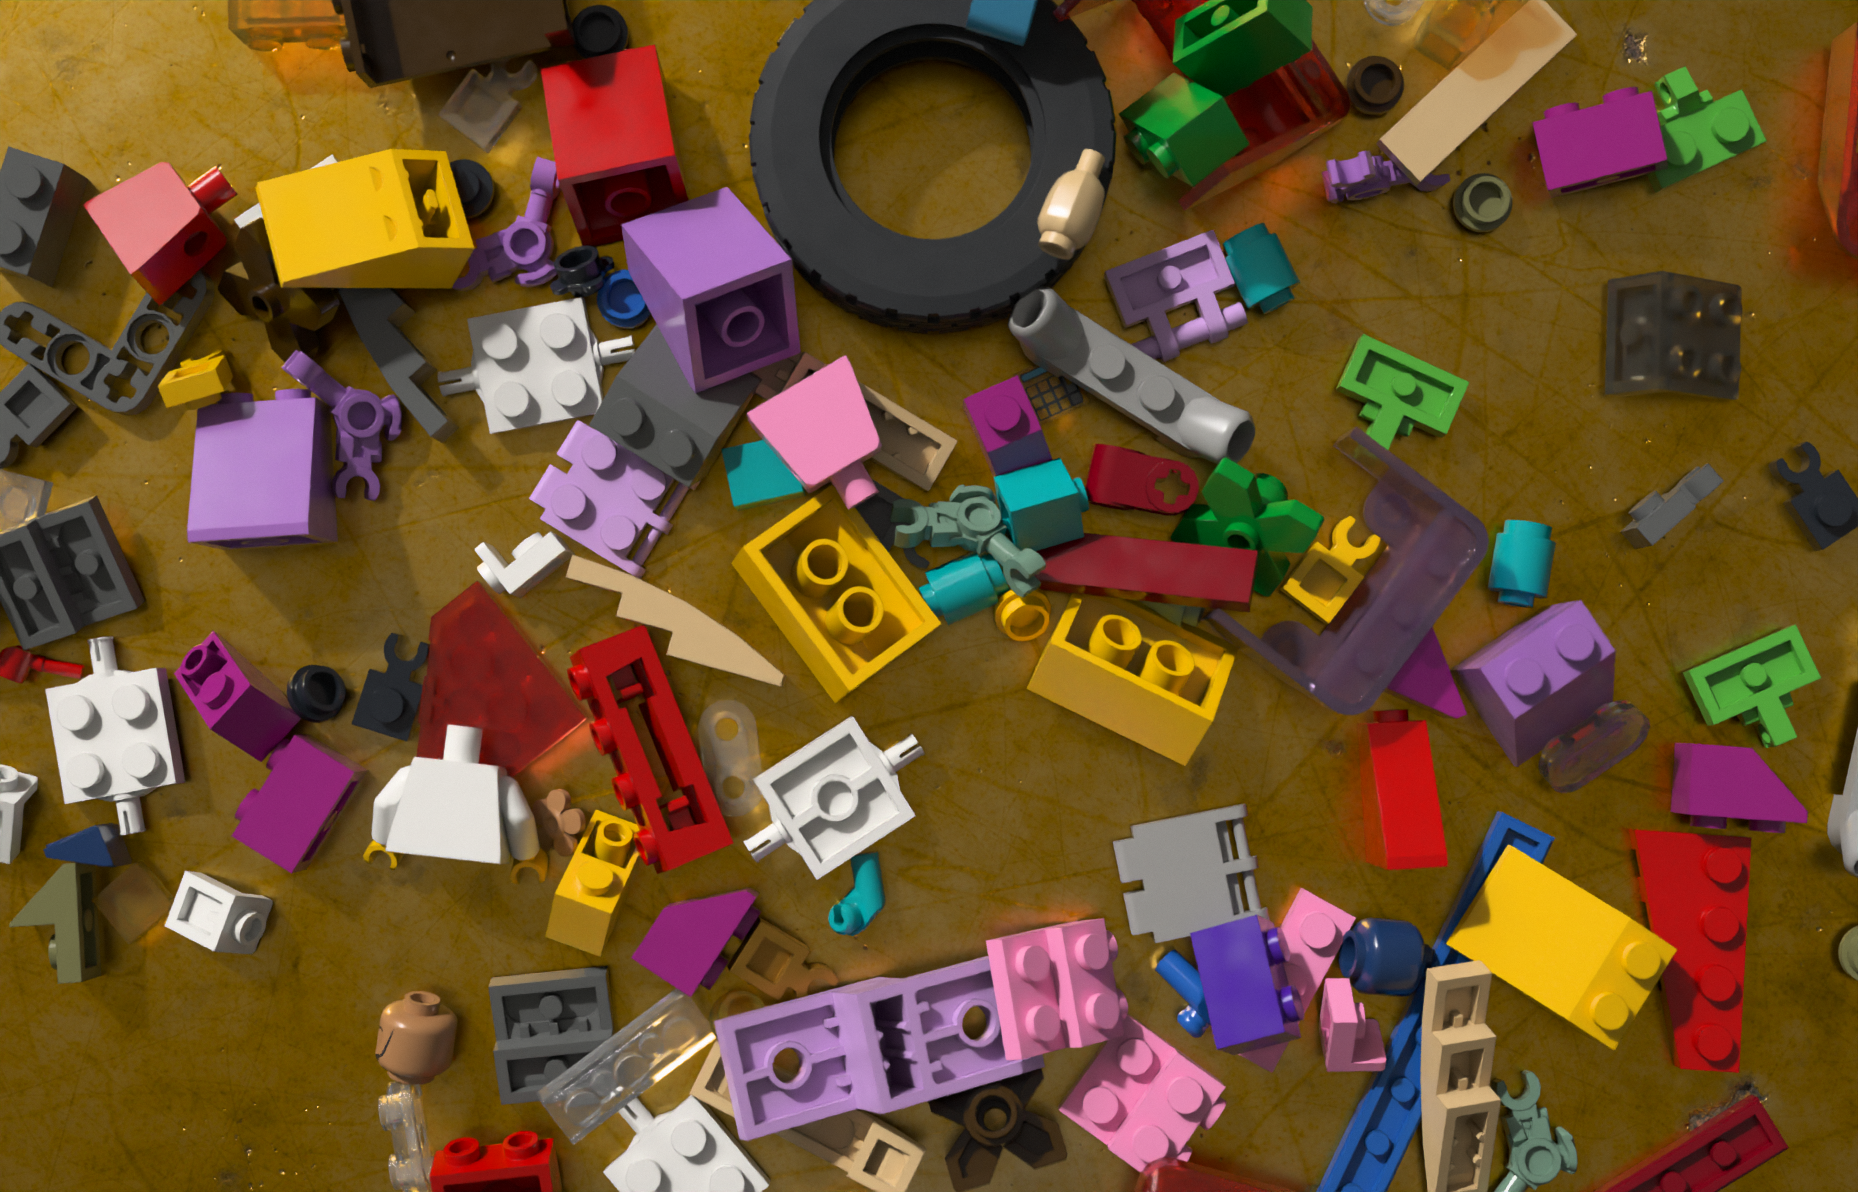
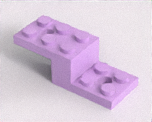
(865, 1048)

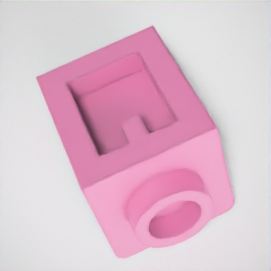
(1345, 1034)

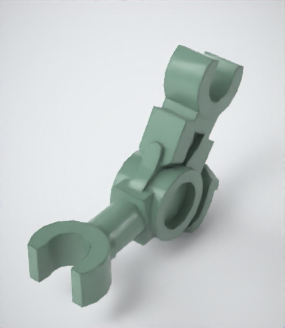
(972, 523)
(1532, 1152)

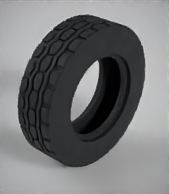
(847, 254)

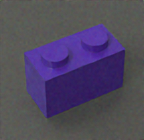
(1247, 984)

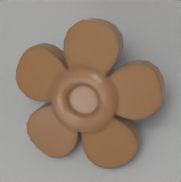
(558, 823)

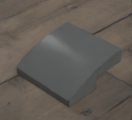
(63, 573)
(547, 1026)

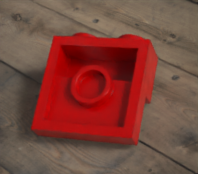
(516, 1165)

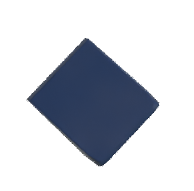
(94, 846)

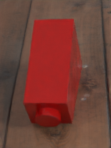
(1399, 793)

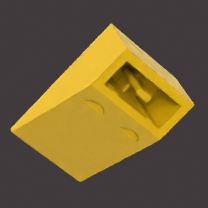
(368, 223)

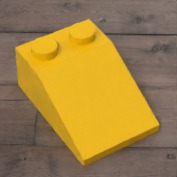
(1561, 947)

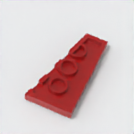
(1700, 906)

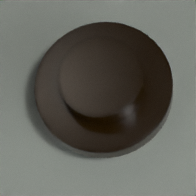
(1374, 85)

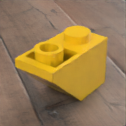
(595, 884)

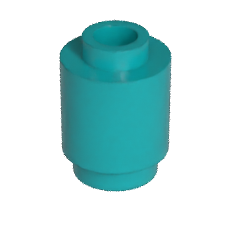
(1261, 268)
(1522, 563)
(964, 586)

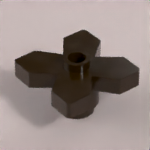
(255, 290)
(979, 1149)

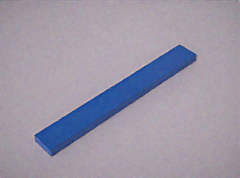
(1392, 1099)

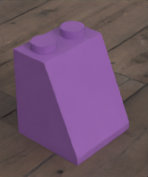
(714, 287)
(263, 472)
(1540, 678)

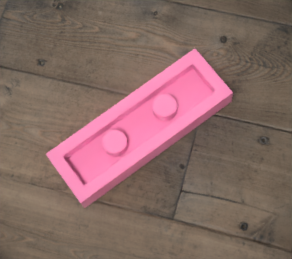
(1313, 937)

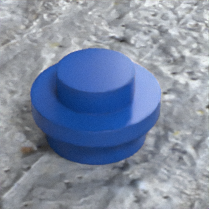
(621, 301)

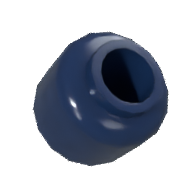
(1384, 957)

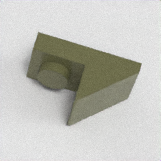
(68, 905)

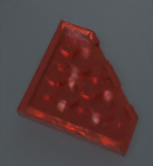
(491, 680)

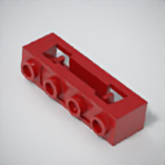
(634, 781)

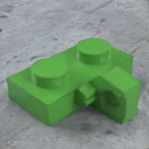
(1700, 131)
(1400, 391)
(1755, 684)

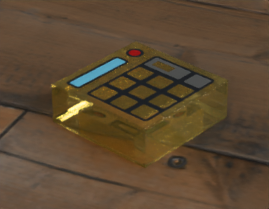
(1051, 395)

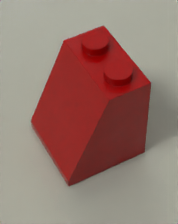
(613, 141)

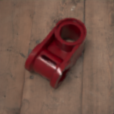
(1127, 480)

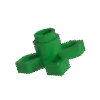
(1250, 515)

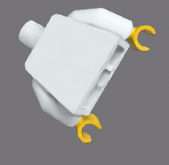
(456, 811)

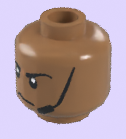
(416, 1038)

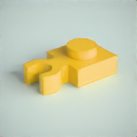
(197, 381)
(1325, 577)

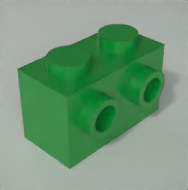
(1240, 41)
(1182, 129)

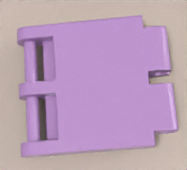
(607, 498)

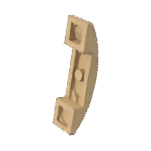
(852, 1140)

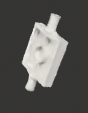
(536, 365)
(115, 735)
(834, 797)
(683, 1153)

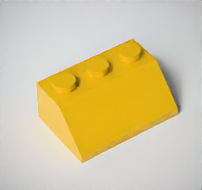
(835, 592)
(1135, 672)

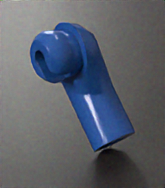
(1188, 985)

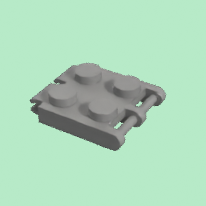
(1187, 873)

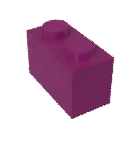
(1600, 142)
(297, 801)

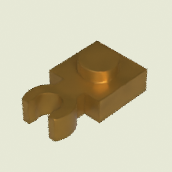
(775, 961)

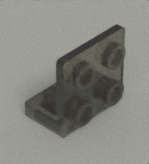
(1673, 336)

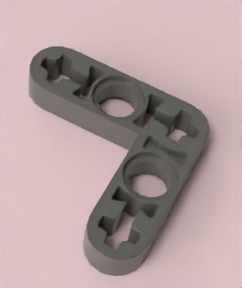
(106, 363)

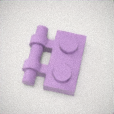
(1172, 279)

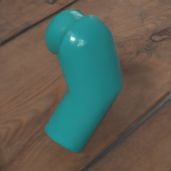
(863, 901)

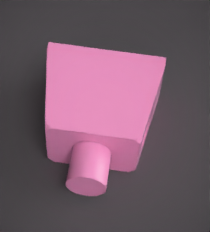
(822, 432)

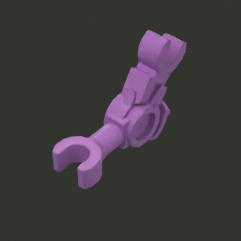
(1368, 177)
(523, 244)
(358, 421)

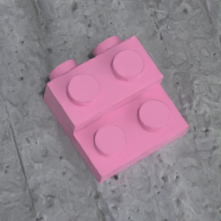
(1056, 988)
(1143, 1097)

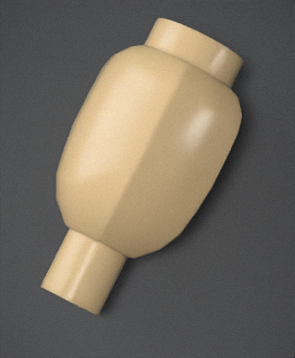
(1072, 208)

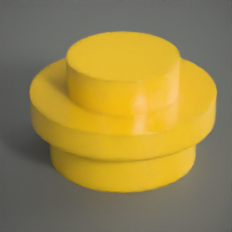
(1022, 617)

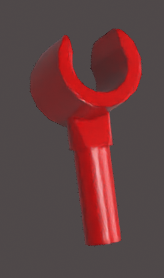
(16, 664)

